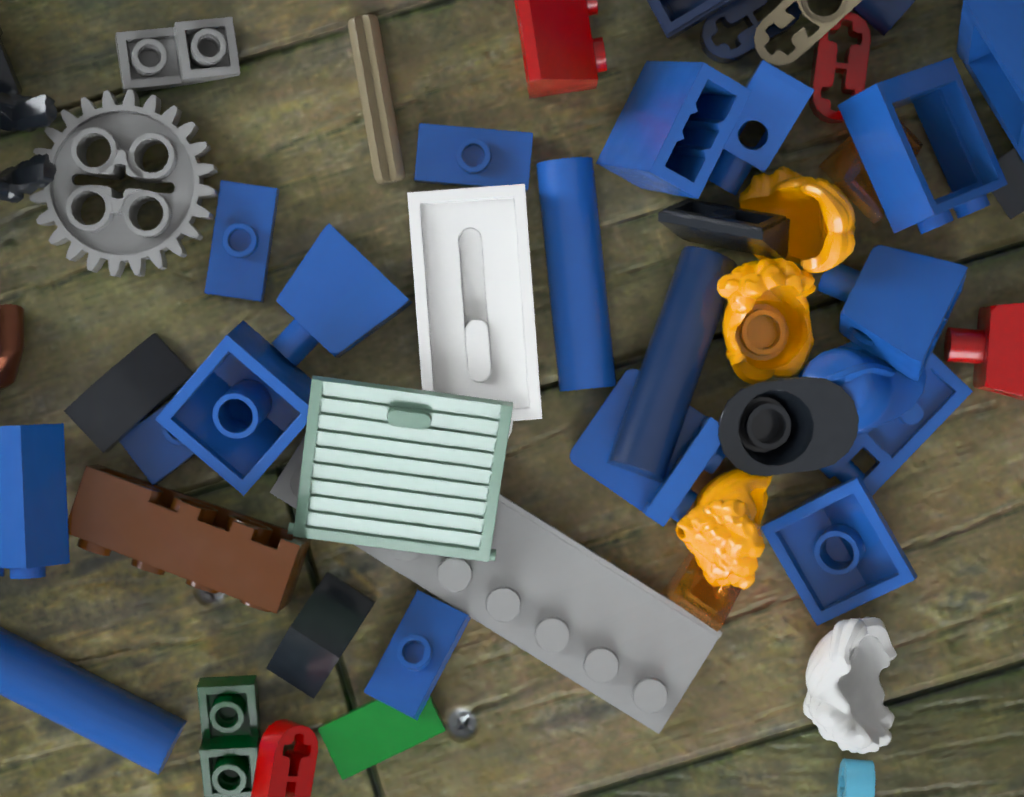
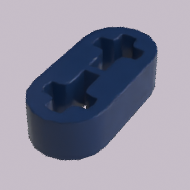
(731, 16)

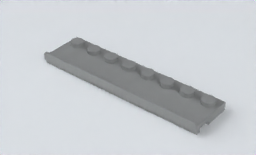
(562, 608)

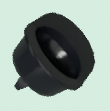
(788, 426)

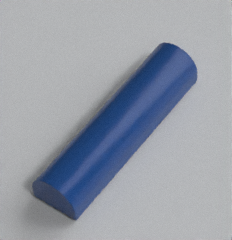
(576, 273)
(86, 703)

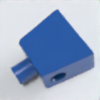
(776, 104)
(335, 299)
(896, 304)

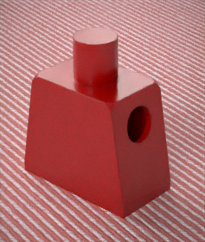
(993, 348)

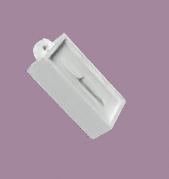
(476, 295)

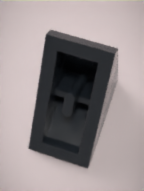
(320, 634)

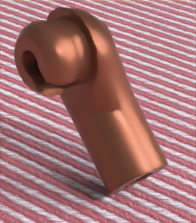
(10, 342)

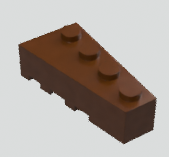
(187, 538)

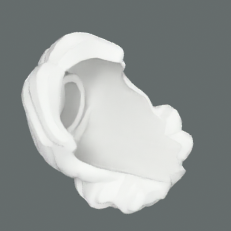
(845, 685)

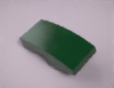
(229, 734)

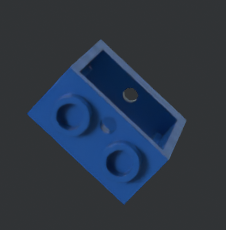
(993, 54)
(953, 134)

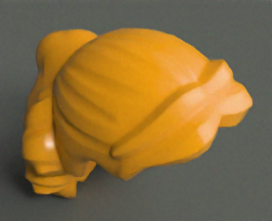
(818, 215)
(767, 319)
(726, 528)

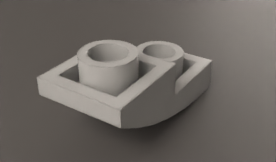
(178, 54)

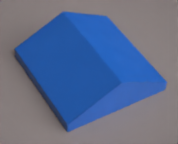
(838, 550)

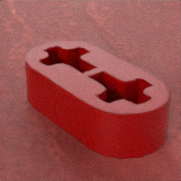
(852, 70)
(288, 773)

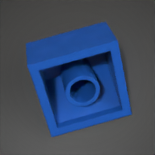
(240, 407)

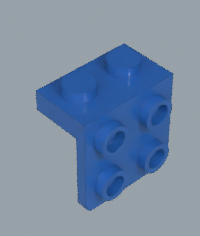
(695, 451)

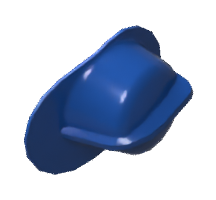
(873, 385)

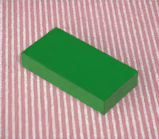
(375, 734)

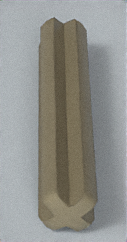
(376, 99)

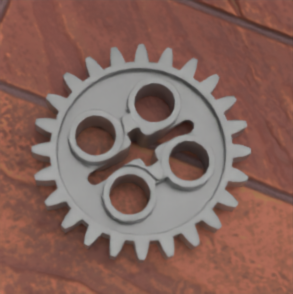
(130, 134)

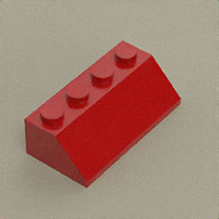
(559, 46)

